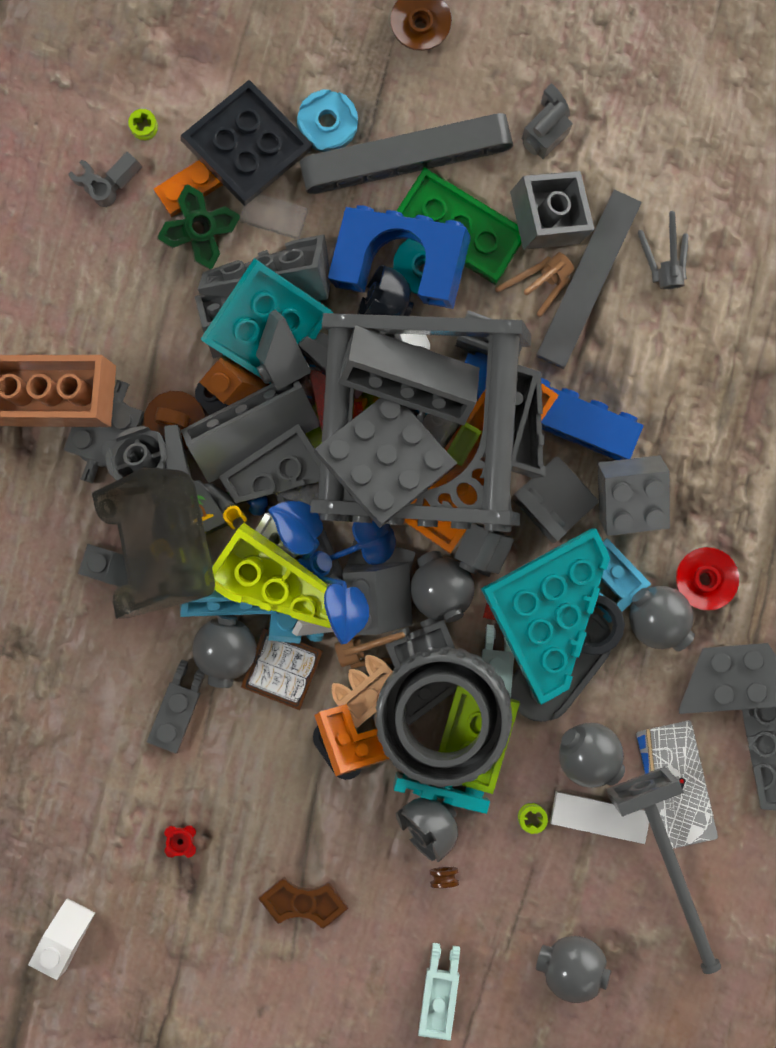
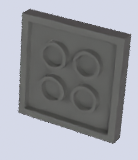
(385, 459)

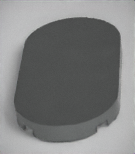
(582, 673)

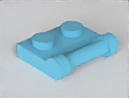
(621, 578)

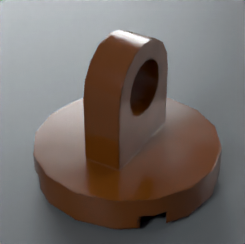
(173, 409)

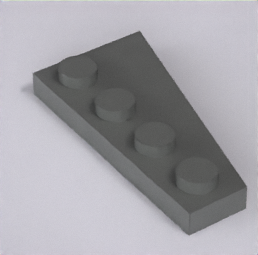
(761, 739)

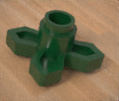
(214, 223)

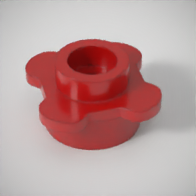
(186, 834)

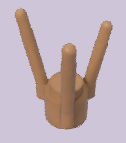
(554, 271)
(351, 652)

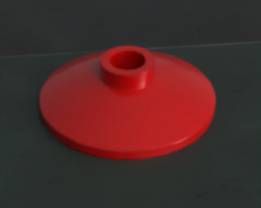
(722, 575)

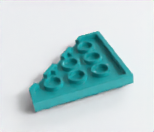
(547, 610)

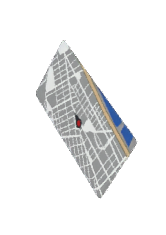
(687, 815)

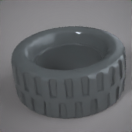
(454, 667)

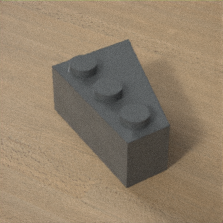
(528, 436)

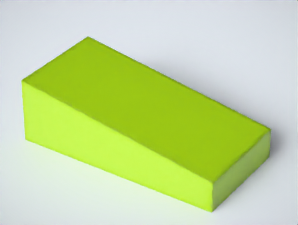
(463, 443)

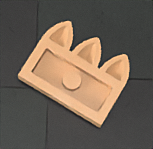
(365, 690)

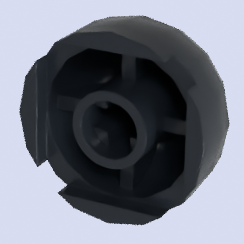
(387, 294)

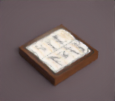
(282, 670)

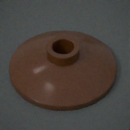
(431, 12)

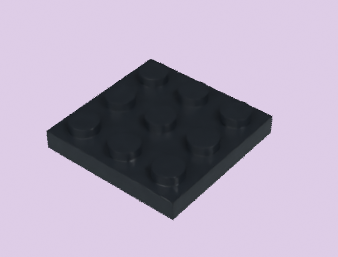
(246, 142)

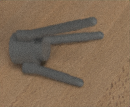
(672, 272)

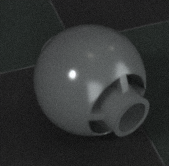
(441, 587)
(662, 618)
(224, 650)
(592, 755)
(574, 968)

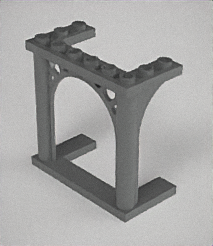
(493, 498)

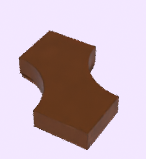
(290, 901)

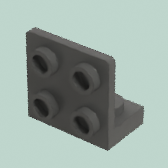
(555, 500)

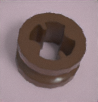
(444, 877)

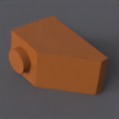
(231, 381)

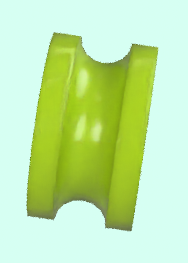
(138, 117)
(534, 808)

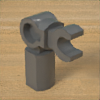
(104, 189)

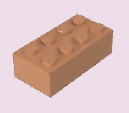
(56, 390)

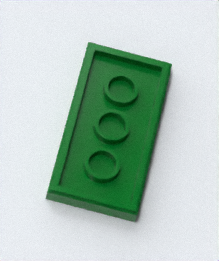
(492, 235)

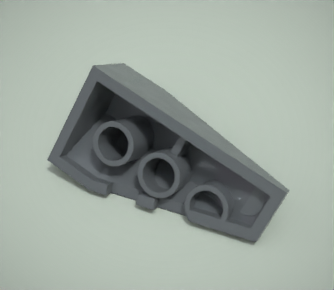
(301, 263)

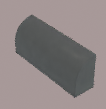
(409, 375)
(247, 426)

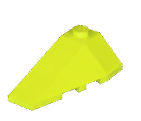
(266, 576)

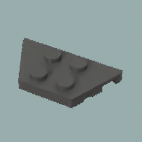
(732, 679)

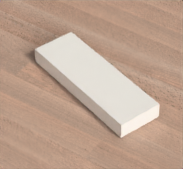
(598, 818)

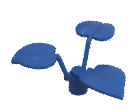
(299, 531)

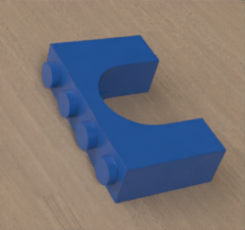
(367, 231)

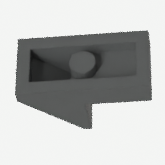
(104, 566)

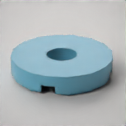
(331, 103)

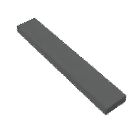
(588, 279)

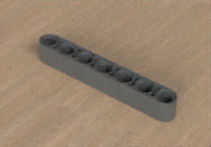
(406, 153)

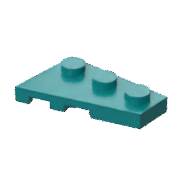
(468, 799)

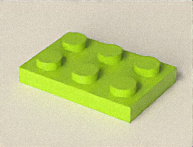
(463, 727)

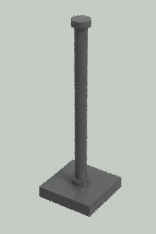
(644, 793)

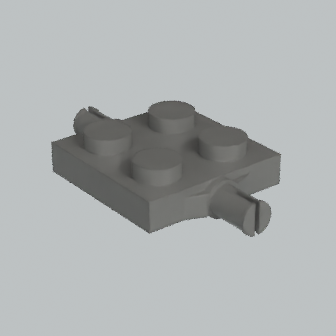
(93, 442)

